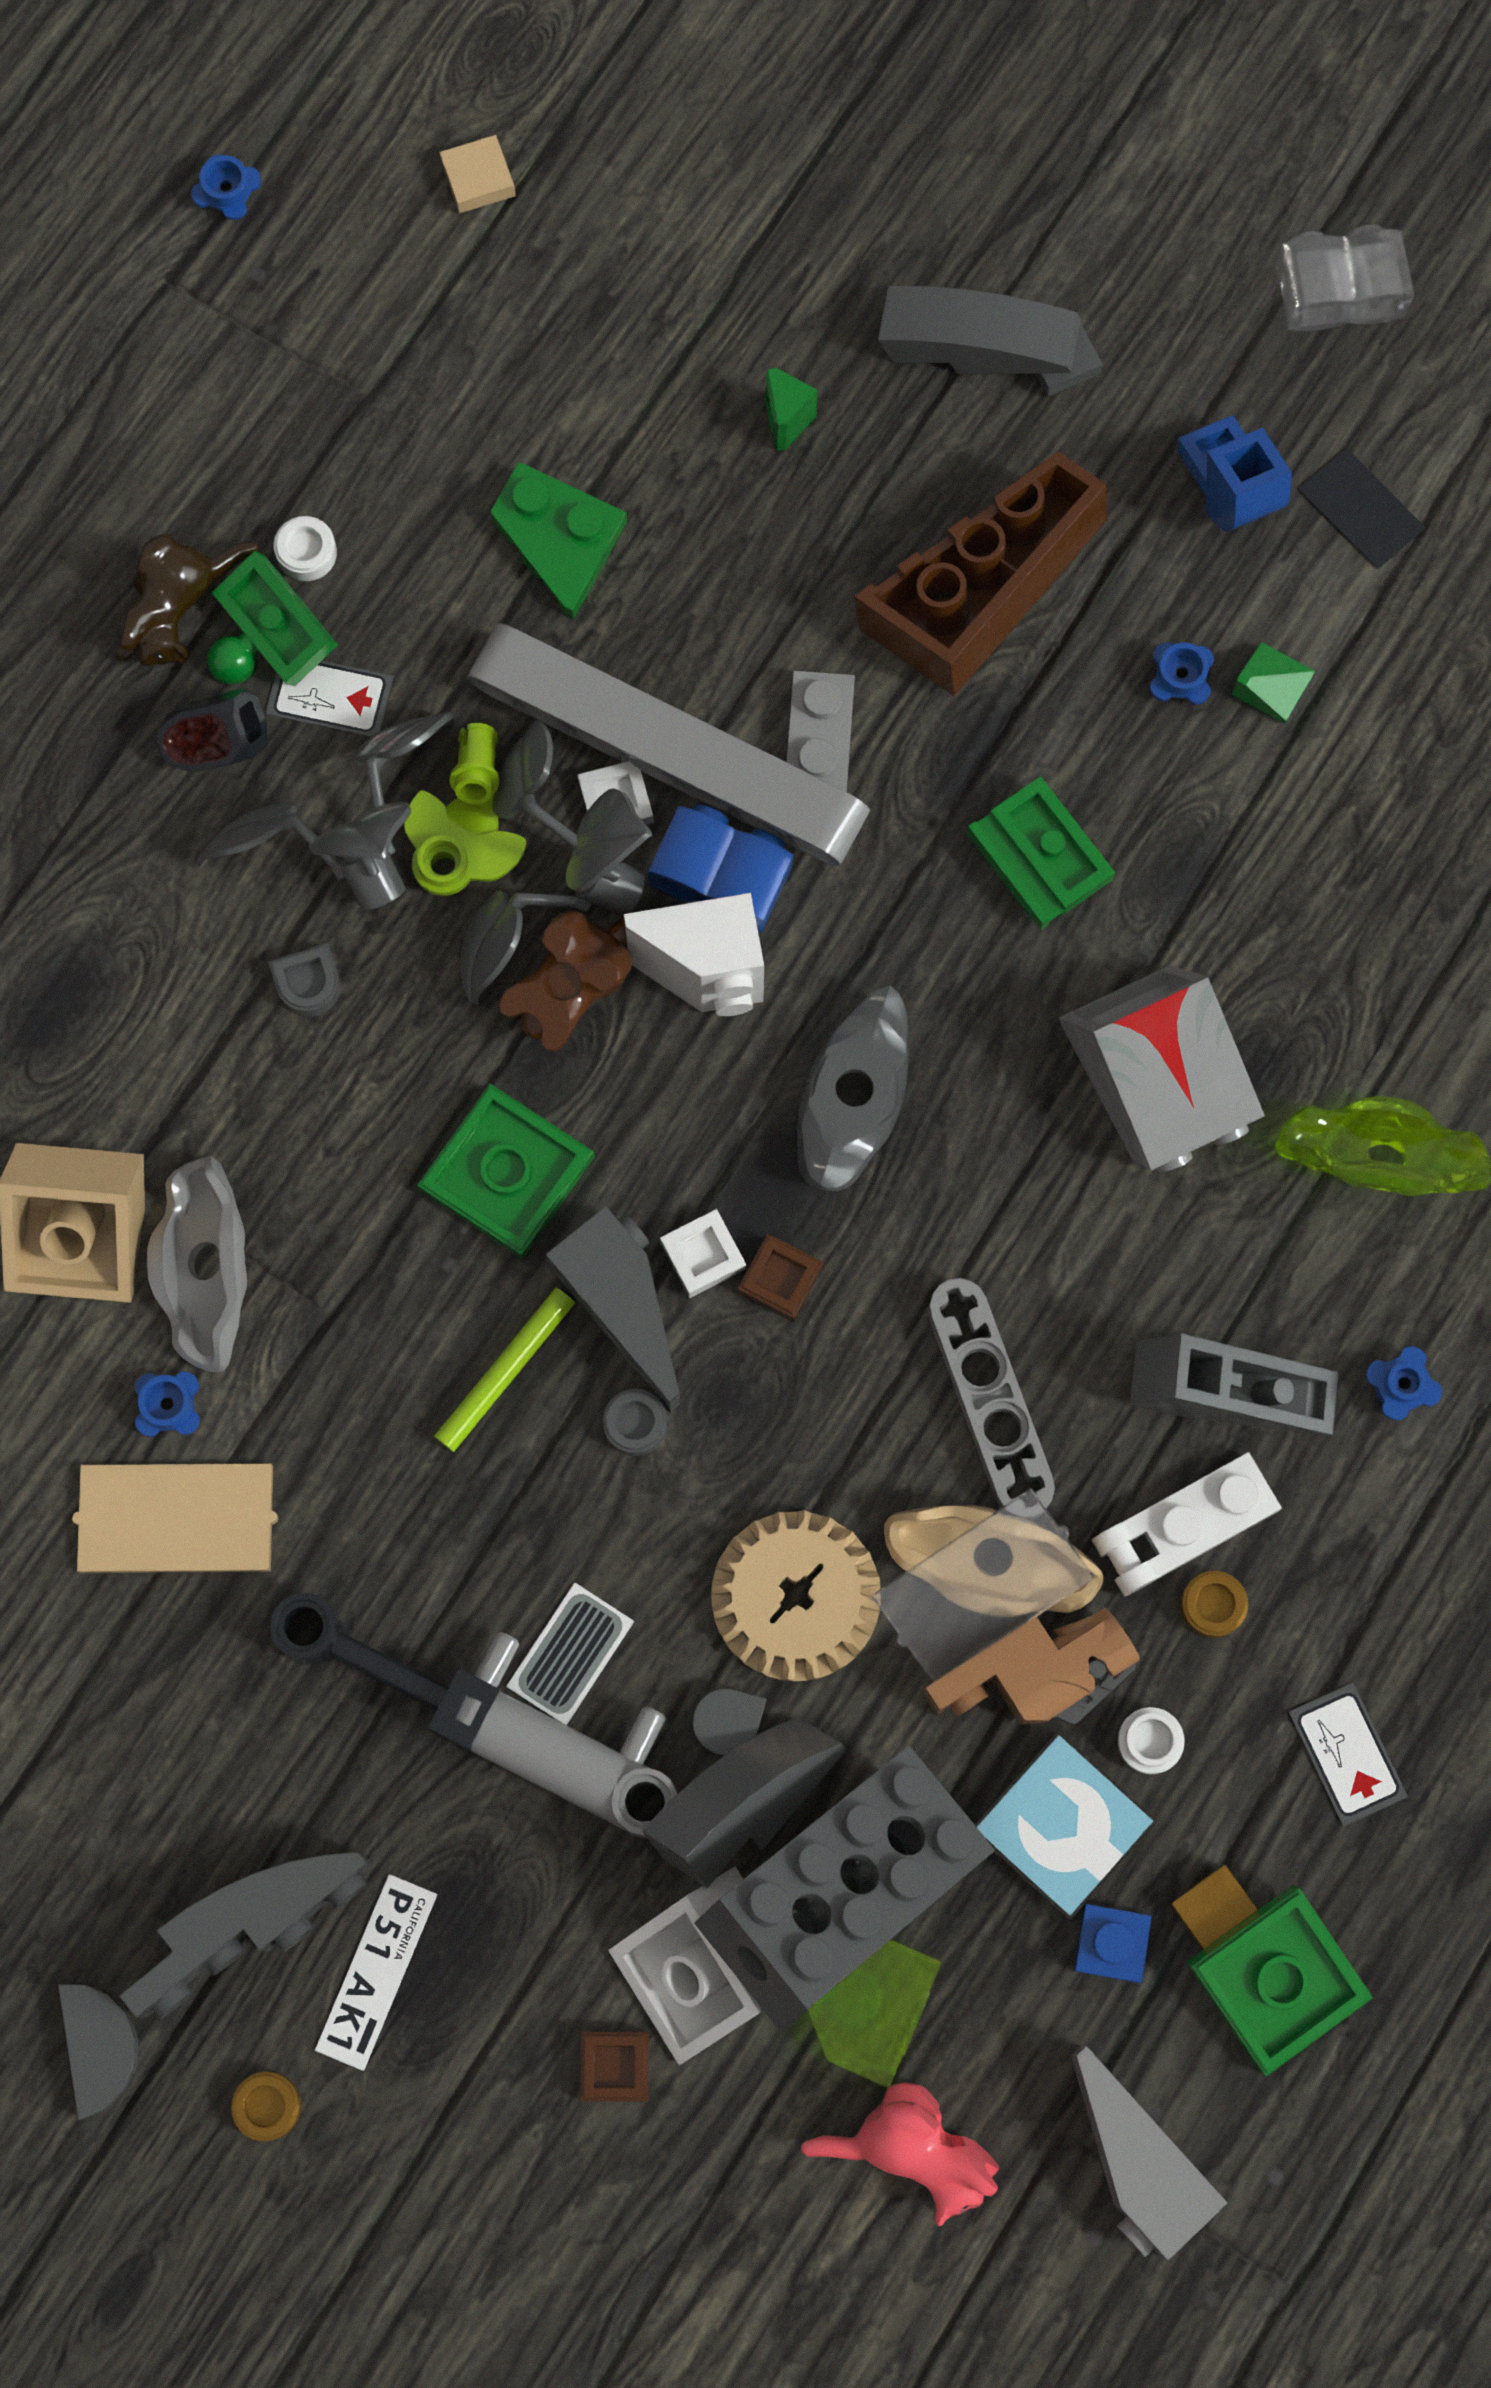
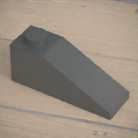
(614, 1284)
(1232, 1385)

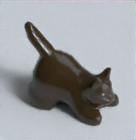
(168, 584)

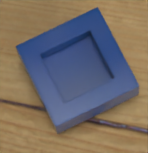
(1112, 1943)

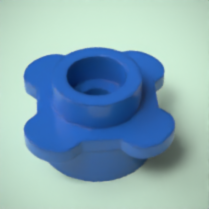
(221, 171)
(1186, 656)
(154, 1390)
(1398, 1401)

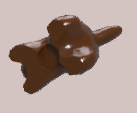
(578, 969)

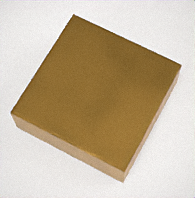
(1213, 1907)

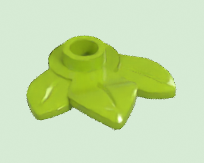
(464, 835)

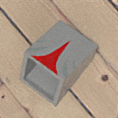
(1164, 1067)

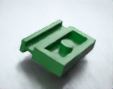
(1040, 853)

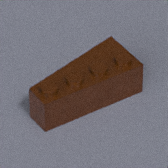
(976, 584)

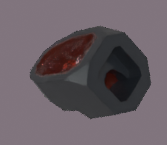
(213, 732)

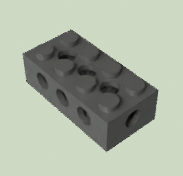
(846, 1884)

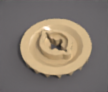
(801, 1641)

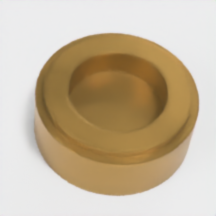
(1214, 1604)
(266, 2106)

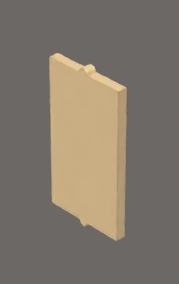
(175, 1518)

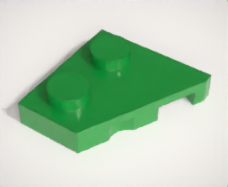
(558, 532)

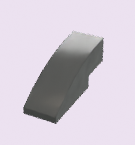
(977, 331)
(742, 1798)

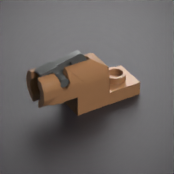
(1042, 1674)

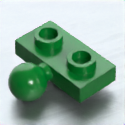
(271, 622)

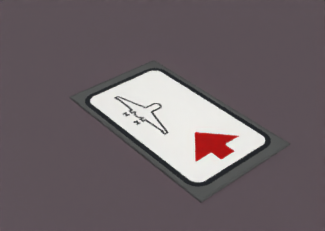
(334, 698)
(1348, 1754)

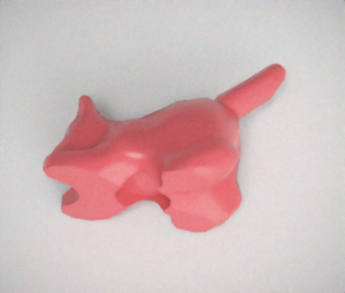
(909, 2141)

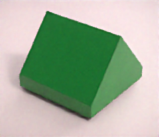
(789, 406)

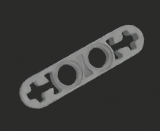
(998, 1396)

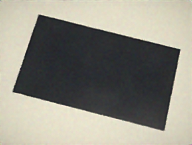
(1362, 508)

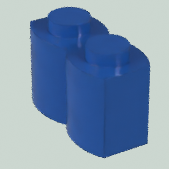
(711, 860)

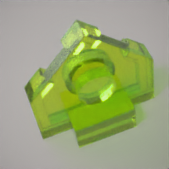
(875, 2011)

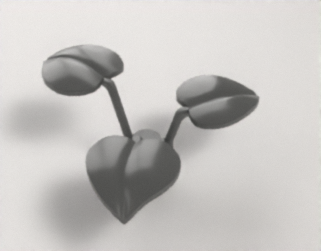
(362, 842)
(594, 871)

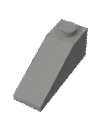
(1145, 2171)

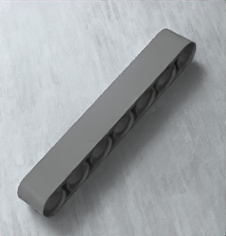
(668, 744)

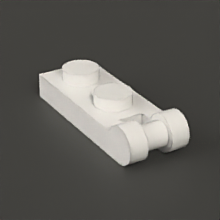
(1189, 1523)

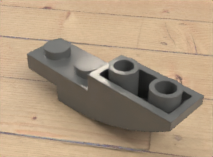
(266, 1906)

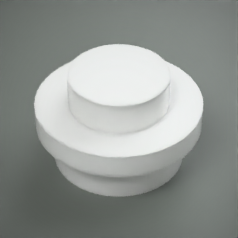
(1151, 1740)

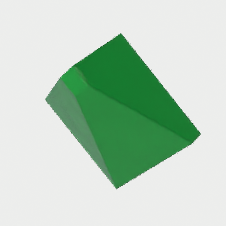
(1272, 682)

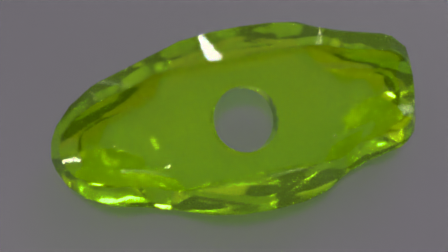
(1431, 1154)

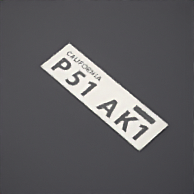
(376, 1972)

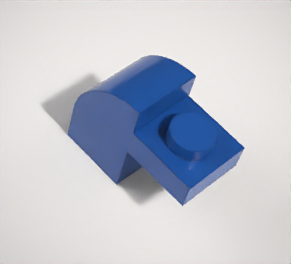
(1236, 472)

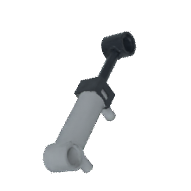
(495, 1724)

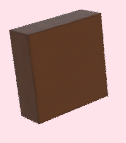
(780, 1277)
(614, 2066)

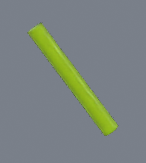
(504, 1369)

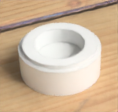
(305, 548)

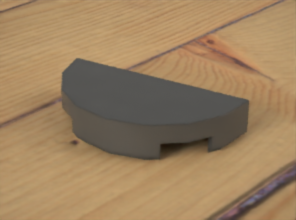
(99, 2046)

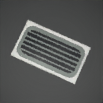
(570, 1654)

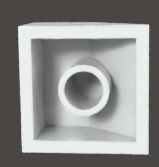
(701, 952)
(682, 1977)

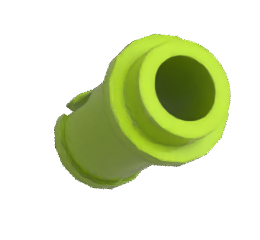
(475, 773)

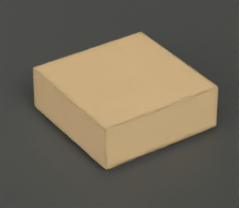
(477, 174)

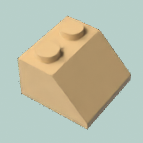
(71, 1222)

